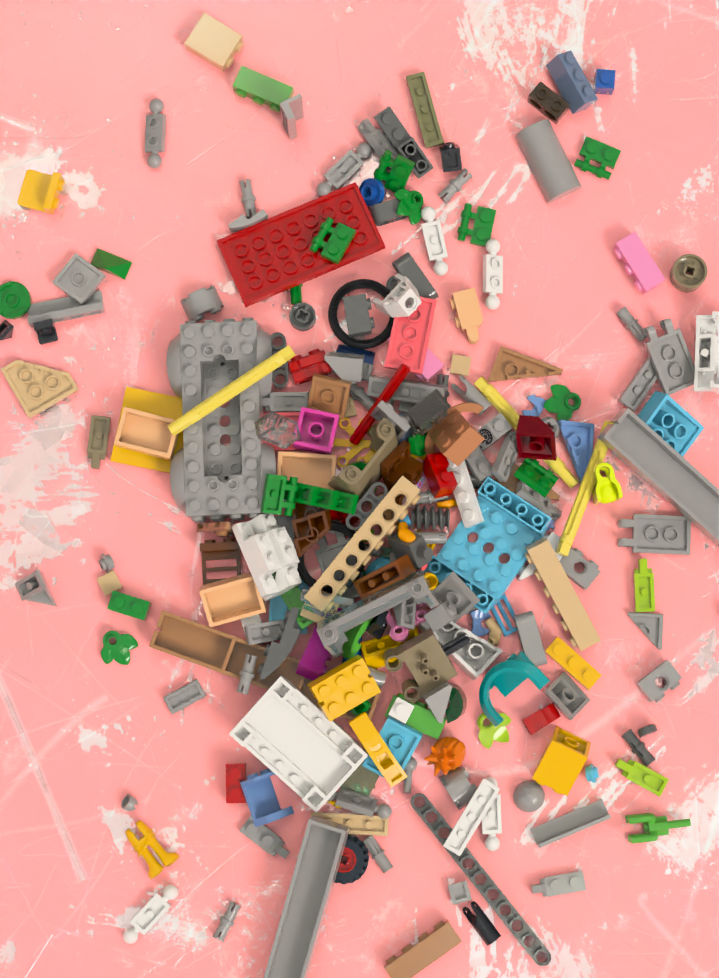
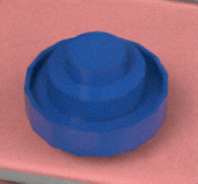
(372, 191)

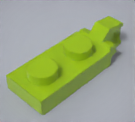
(644, 587)
(642, 776)

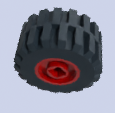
(353, 861)

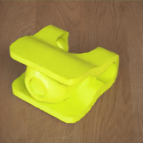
(606, 488)

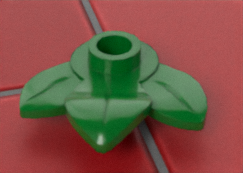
(408, 205)
(559, 402)
(120, 649)

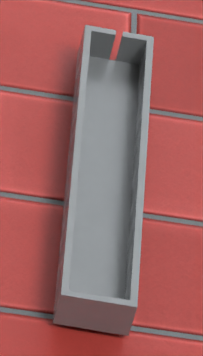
(664, 470)
(307, 899)

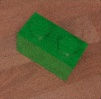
(129, 605)

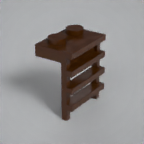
(219, 551)

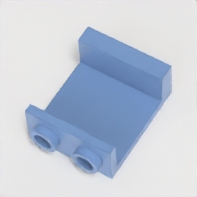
(263, 799)

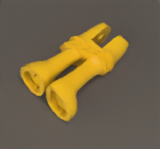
(148, 839)

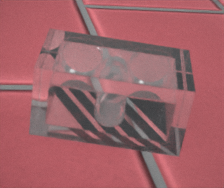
(277, 430)

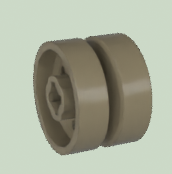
(686, 282)

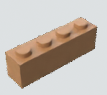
(424, 952)

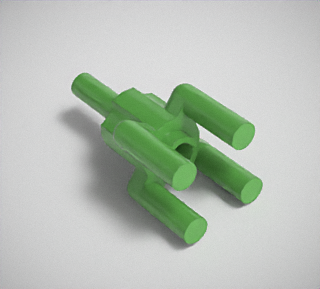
(653, 826)

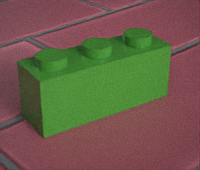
(261, 88)
(420, 718)

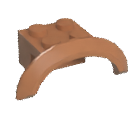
(454, 434)

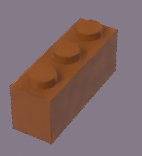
(384, 576)

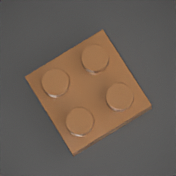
(329, 395)

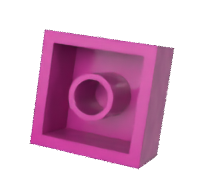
(316, 431)

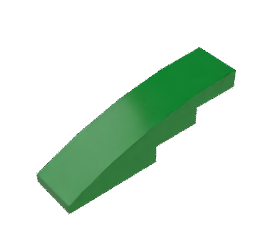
(325, 498)

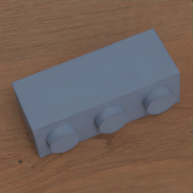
(571, 82)

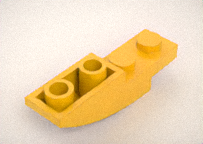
(377, 749)

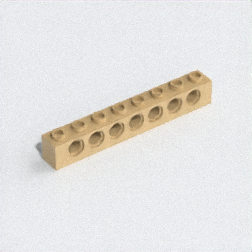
(402, 487)

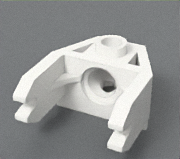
(401, 300)

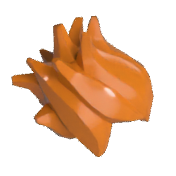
(446, 754)

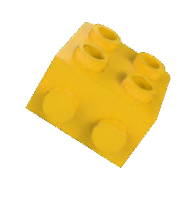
(41, 191)

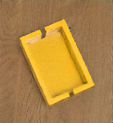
(343, 687)

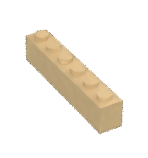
(563, 594)

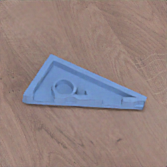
(579, 443)

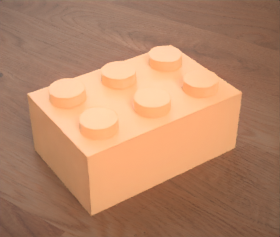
(146, 434)
(307, 467)
(231, 599)

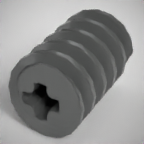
(430, 518)

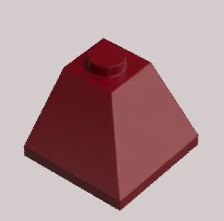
(535, 439)

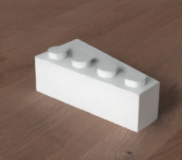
(471, 658)

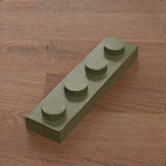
(424, 110)

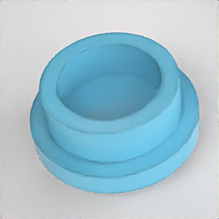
(592, 773)

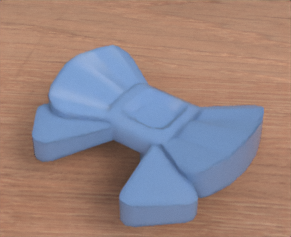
(538, 403)
(477, 616)

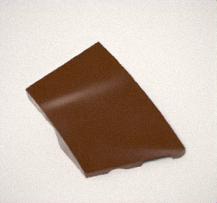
(400, 464)
(309, 526)

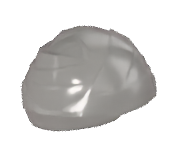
(528, 796)

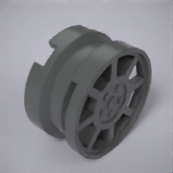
(302, 316)

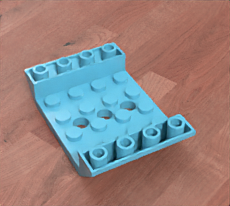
(509, 526)

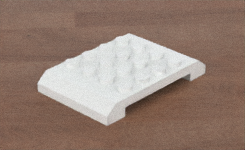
(299, 743)

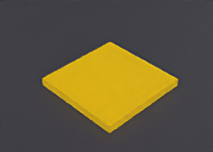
(156, 404)

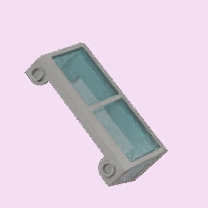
(333, 628)

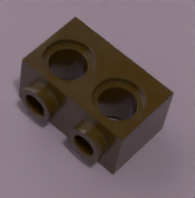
(548, 102)

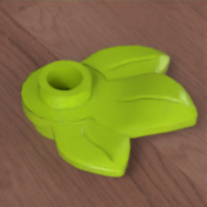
(491, 733)

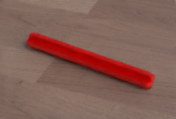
(386, 395)

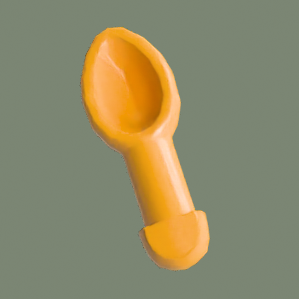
(447, 503)

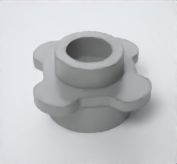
(106, 562)

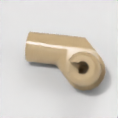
(495, 632)

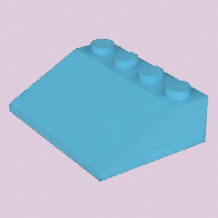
(670, 422)

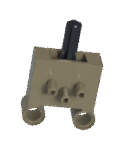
(426, 661)

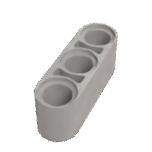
(530, 638)

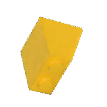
(561, 761)

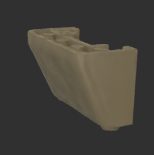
(357, 482)

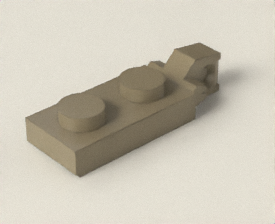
(98, 439)

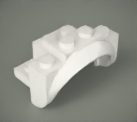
(707, 353)
(268, 553)

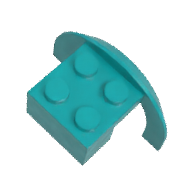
(506, 678)

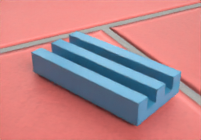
(505, 633)

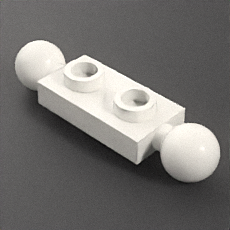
(434, 240)
(492, 274)
(492, 821)
(150, 914)

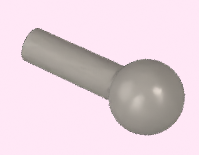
(410, 767)

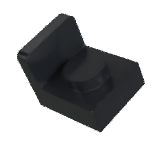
(450, 157)
(46, 331)
(378, 625)

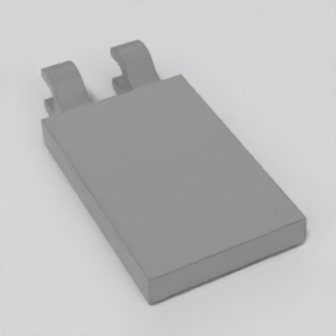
(670, 357)
(657, 534)
(327, 554)

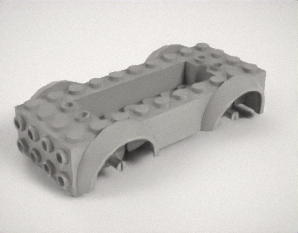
(205, 475)

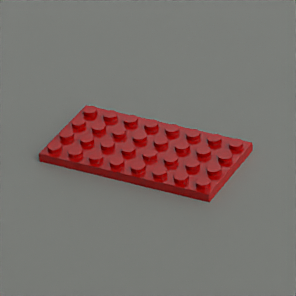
(277, 252)

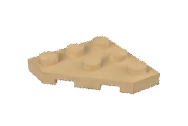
(38, 385)

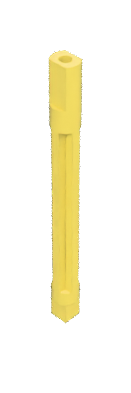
(231, 390)
(512, 417)
(582, 497)

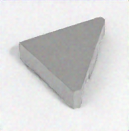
(650, 625)

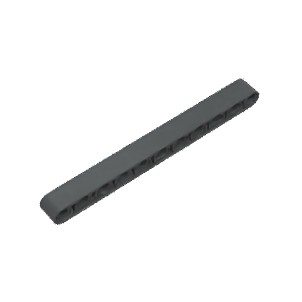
(483, 888)

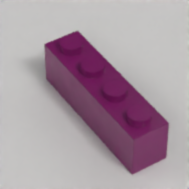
(314, 658)

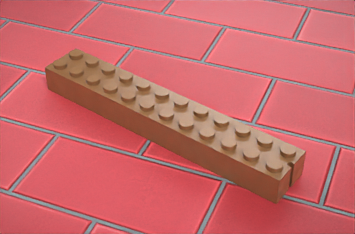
(227, 654)

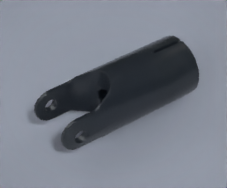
(481, 924)

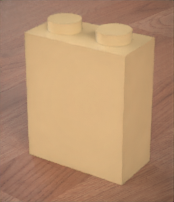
(214, 42)

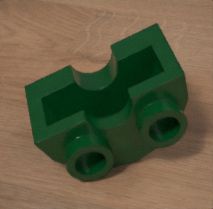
(457, 702)

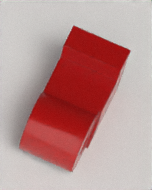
(541, 718)

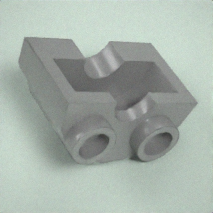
(202, 302)
(458, 786)

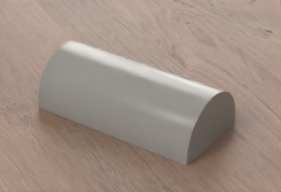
(547, 160)

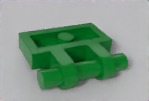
(599, 153)
(399, 173)
(482, 226)
(337, 243)
(536, 476)
(274, 494)

